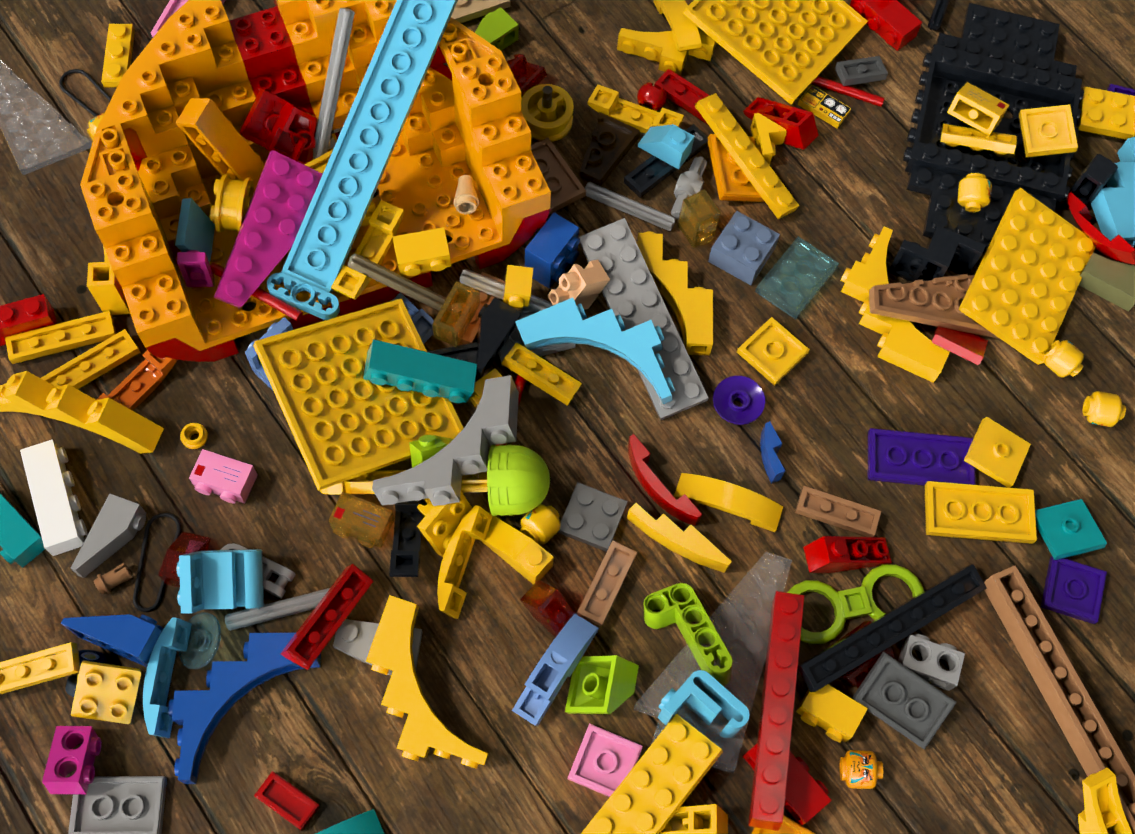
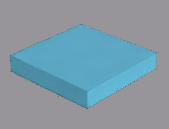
(194, 229)

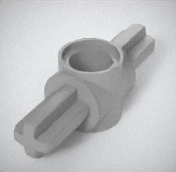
(689, 184)

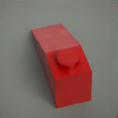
(798, 122)

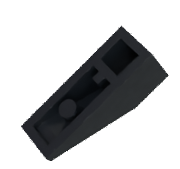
(494, 330)

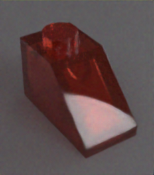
(184, 544)
(547, 607)

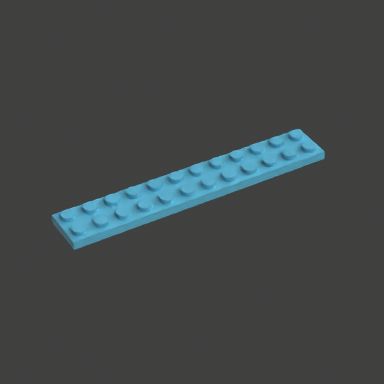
(367, 140)

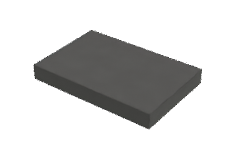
(904, 700)

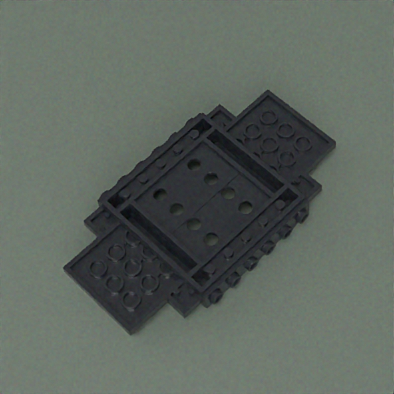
(1015, 63)

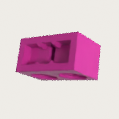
(65, 759)

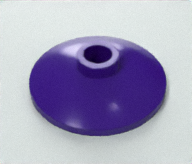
(742, 390)

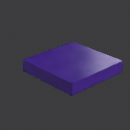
(1074, 590)

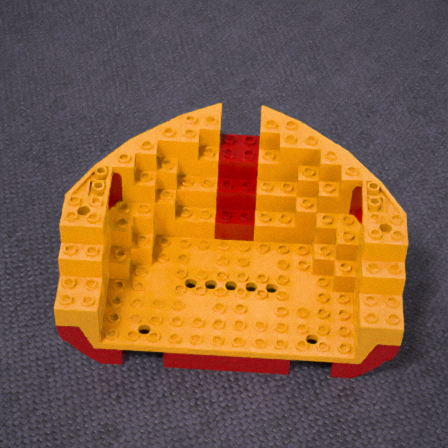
(145, 165)

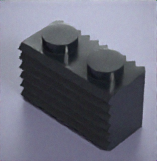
(1093, 179)

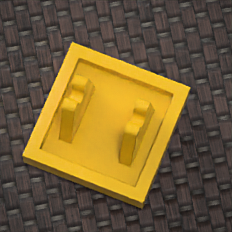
(442, 522)

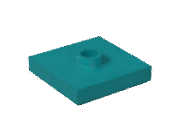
(1069, 529)

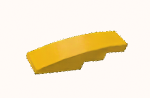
(688, 544)

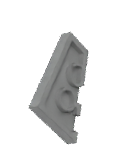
(357, 637)

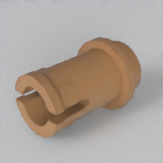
(113, 578)

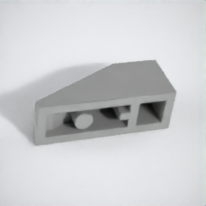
(112, 529)

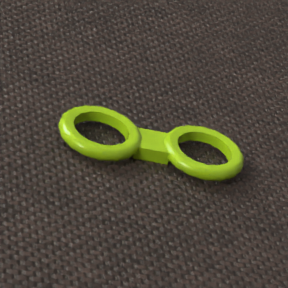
(852, 602)

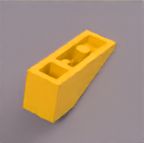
(518, 550)
(698, 820)

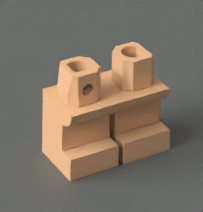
(580, 284)

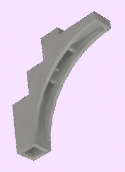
(466, 454)

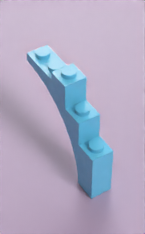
(1116, 203)
(566, 325)

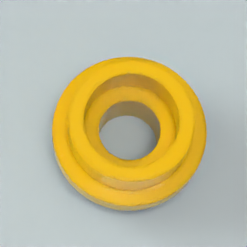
(191, 429)

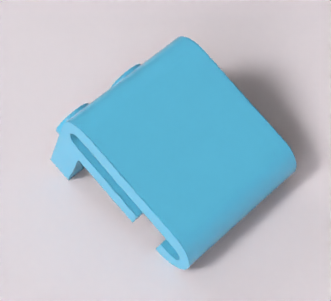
(220, 580)
(706, 699)

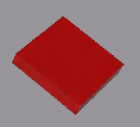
(961, 343)

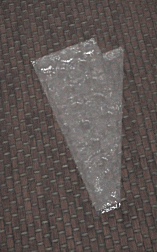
(744, 629)

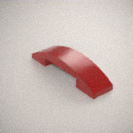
(1116, 248)
(681, 508)

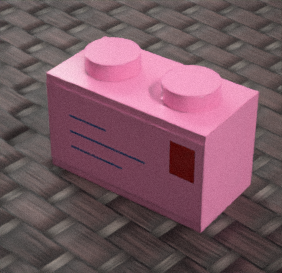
(223, 477)

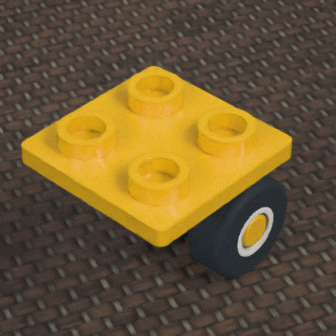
(103, 689)

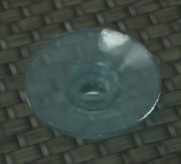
(202, 642)

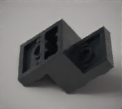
(943, 252)

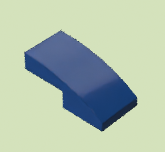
(770, 446)

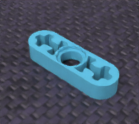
(323, 296)

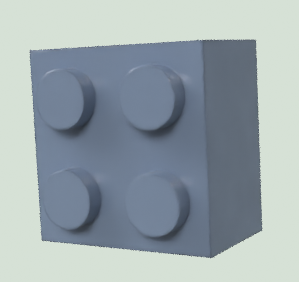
(743, 248)

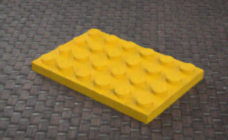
(1028, 276)

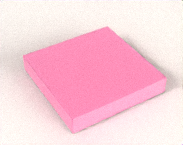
(603, 760)

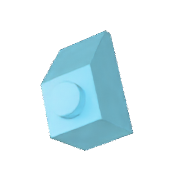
(668, 144)

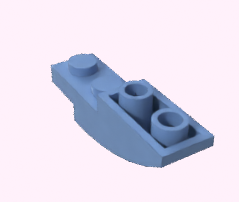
(554, 668)

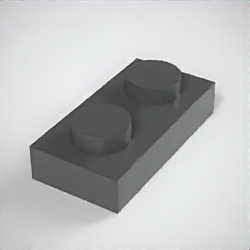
(861, 70)

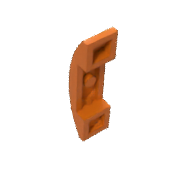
(141, 381)

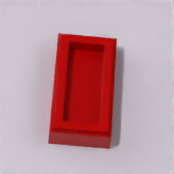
(287, 800)

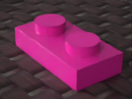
(195, 269)

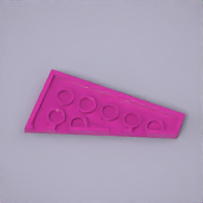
(268, 226)

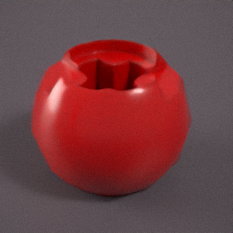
(651, 96)

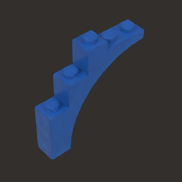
(228, 682)

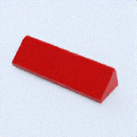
(327, 617)

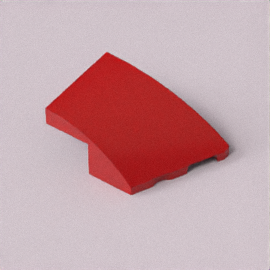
(280, 127)

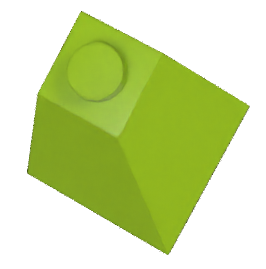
(601, 684)

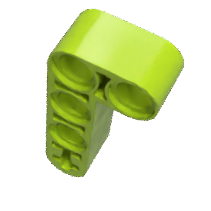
(694, 634)

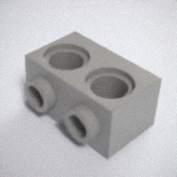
(929, 667)

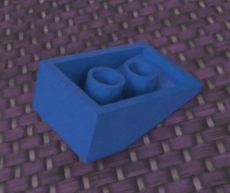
(119, 634)

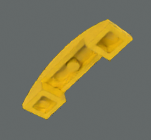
(684, 31)
(642, 118)
(374, 246)
(730, 499)
(455, 559)

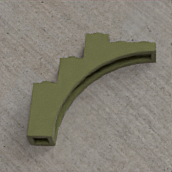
(1110, 280)

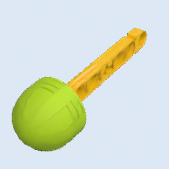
(514, 480)

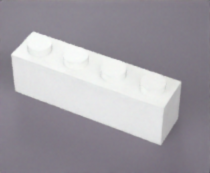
(53, 497)

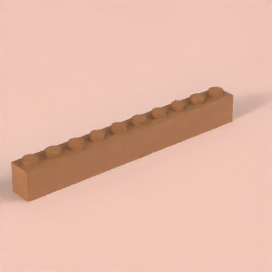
(1060, 683)

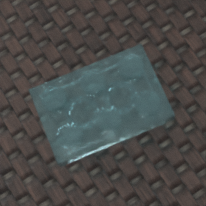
(796, 277)

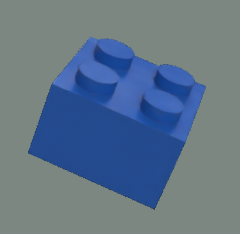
(552, 250)

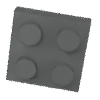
(592, 517)

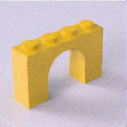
(106, 288)

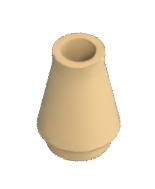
(466, 198)

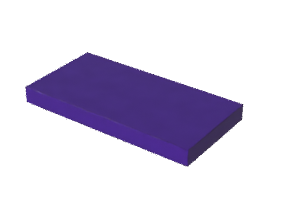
(918, 458)

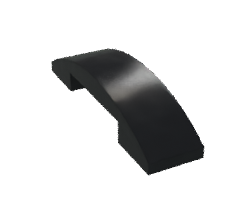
(406, 540)

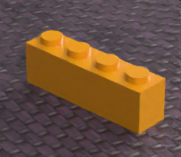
(219, 140)

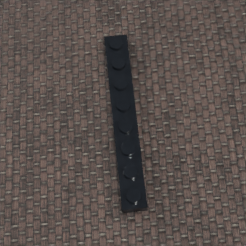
(891, 628)

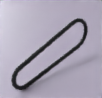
(76, 99)
(135, 595)

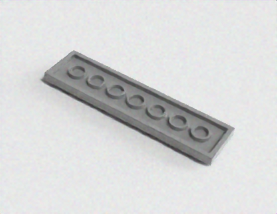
(638, 300)

